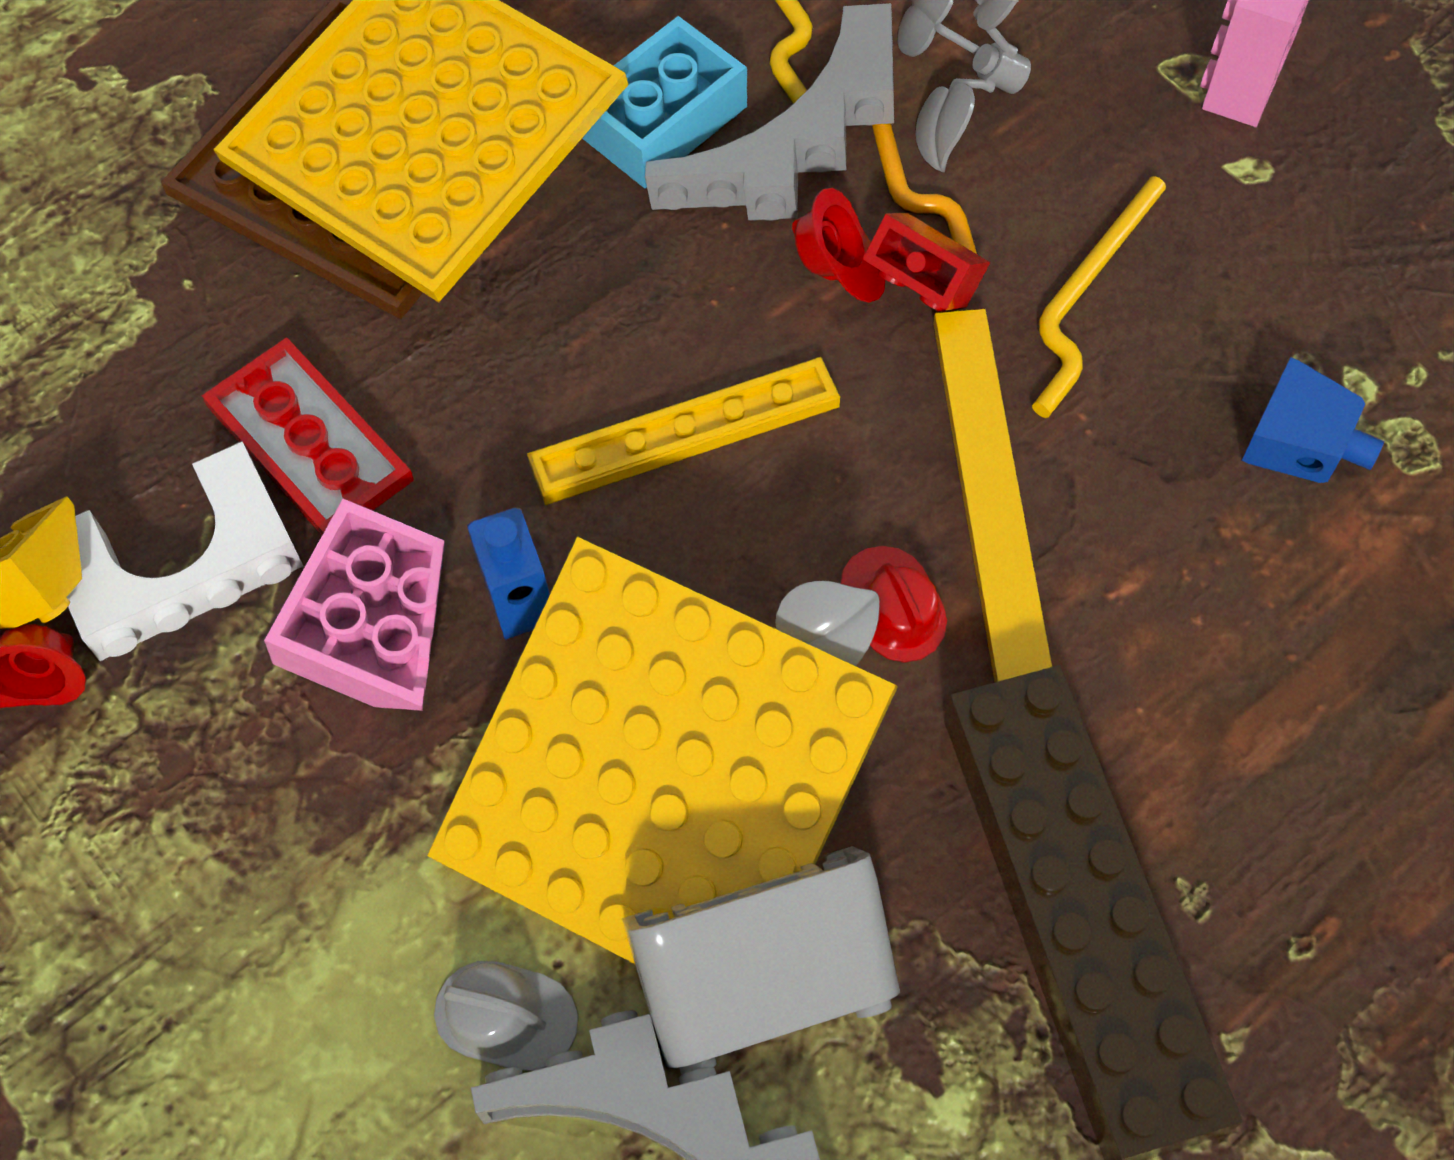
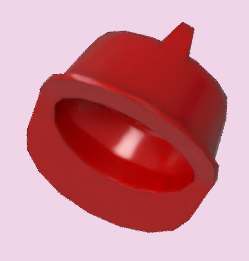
(834, 246)
(910, 609)
(38, 667)

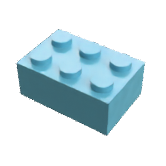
(674, 99)

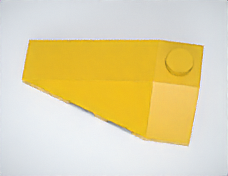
(39, 565)

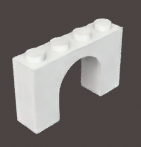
(246, 552)

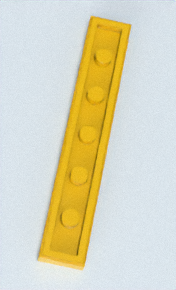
(683, 430)

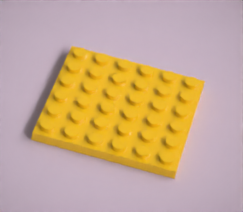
(422, 128)
(655, 754)

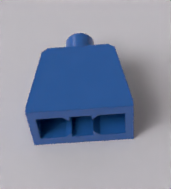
(1311, 427)
(507, 562)

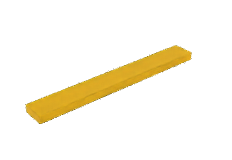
(991, 496)

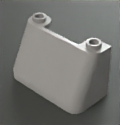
(765, 960)

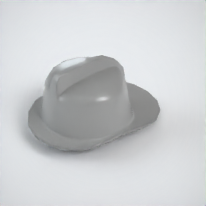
(505, 1015)

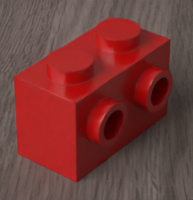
(925, 261)

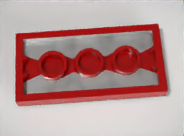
(306, 435)

